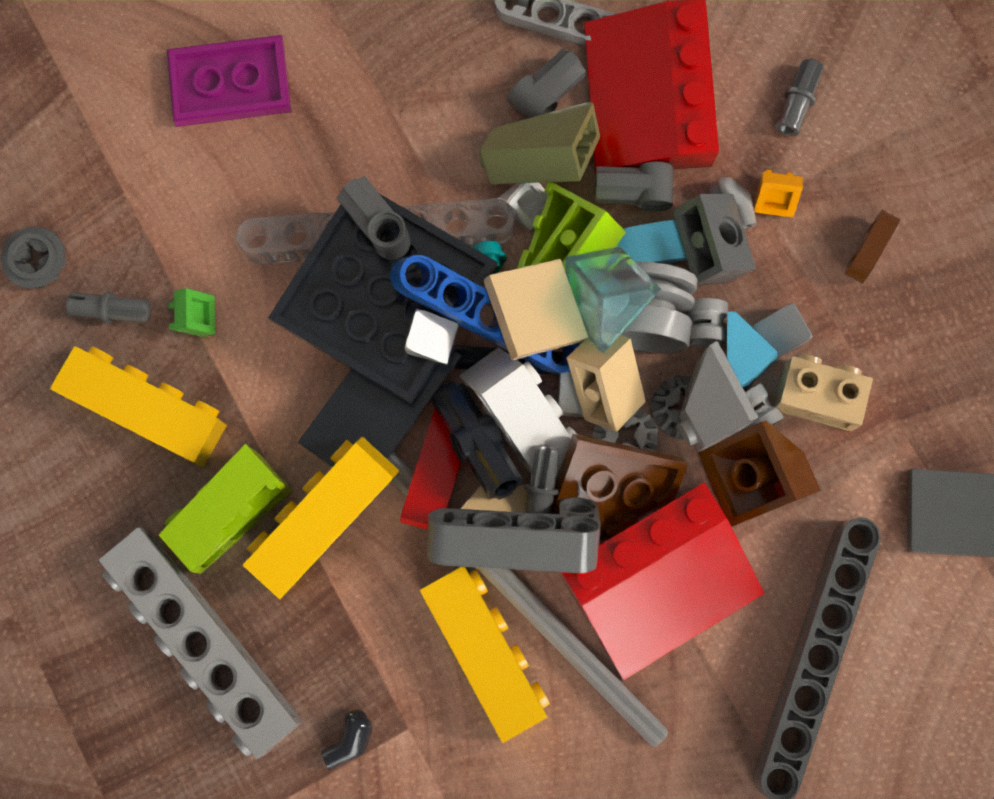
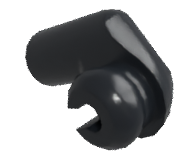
(353, 742)

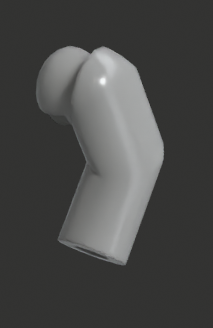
(742, 197)

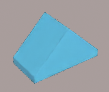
(747, 351)

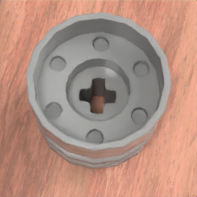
(661, 324)

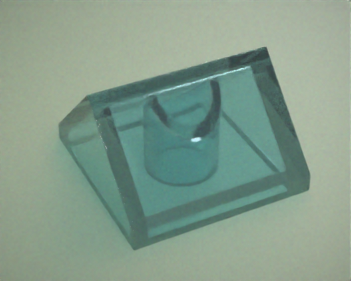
(608, 292)

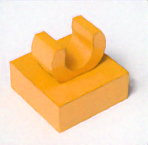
(778, 194)

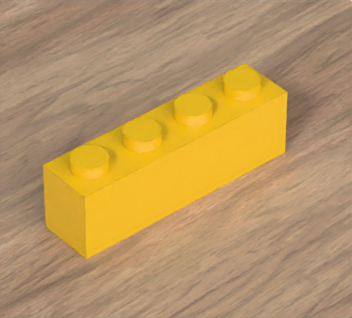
(139, 406)
(320, 517)
(484, 654)

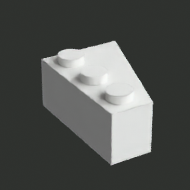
(518, 405)

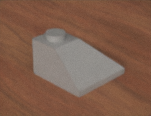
(714, 402)

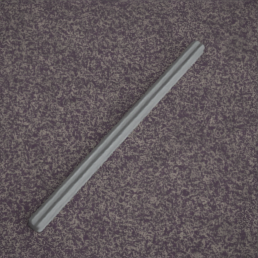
(562, 638)

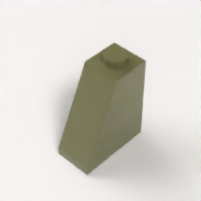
(542, 147)

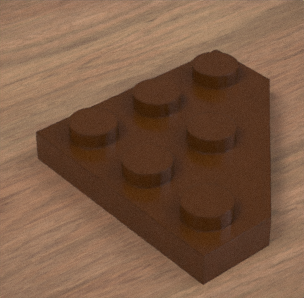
(618, 479)

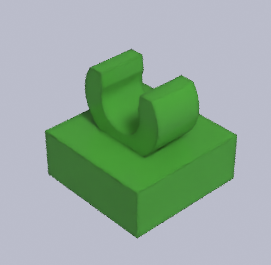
(193, 312)

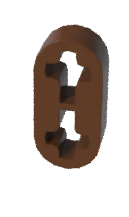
(872, 246)

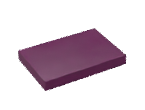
(228, 80)

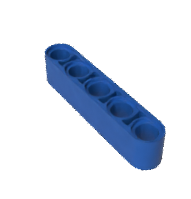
(467, 308)

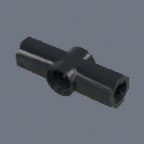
(476, 440)

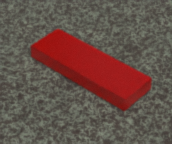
(433, 476)

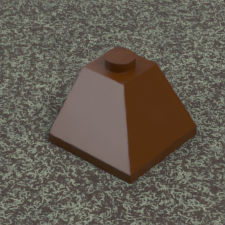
(757, 472)

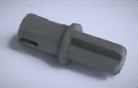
(799, 97)
(107, 307)
(542, 481)

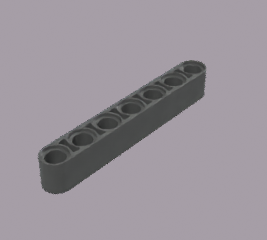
(801, 673)

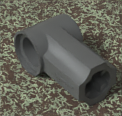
(545, 89)
(646, 186)
(374, 217)

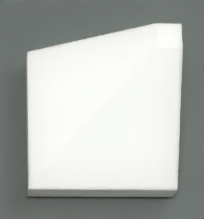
(526, 201)

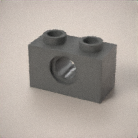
(714, 238)

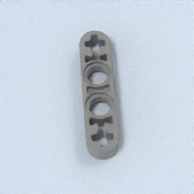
(562, 28)

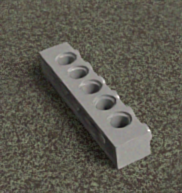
(122, 572)

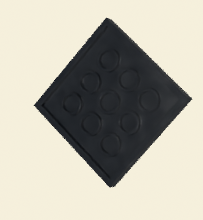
(350, 308)

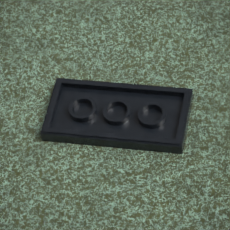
(371, 412)

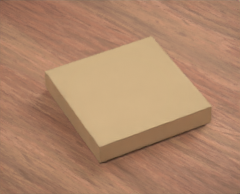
(535, 309)

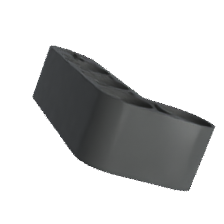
(517, 538)

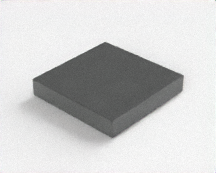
(950, 513)

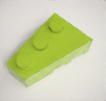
(569, 228)
(224, 510)

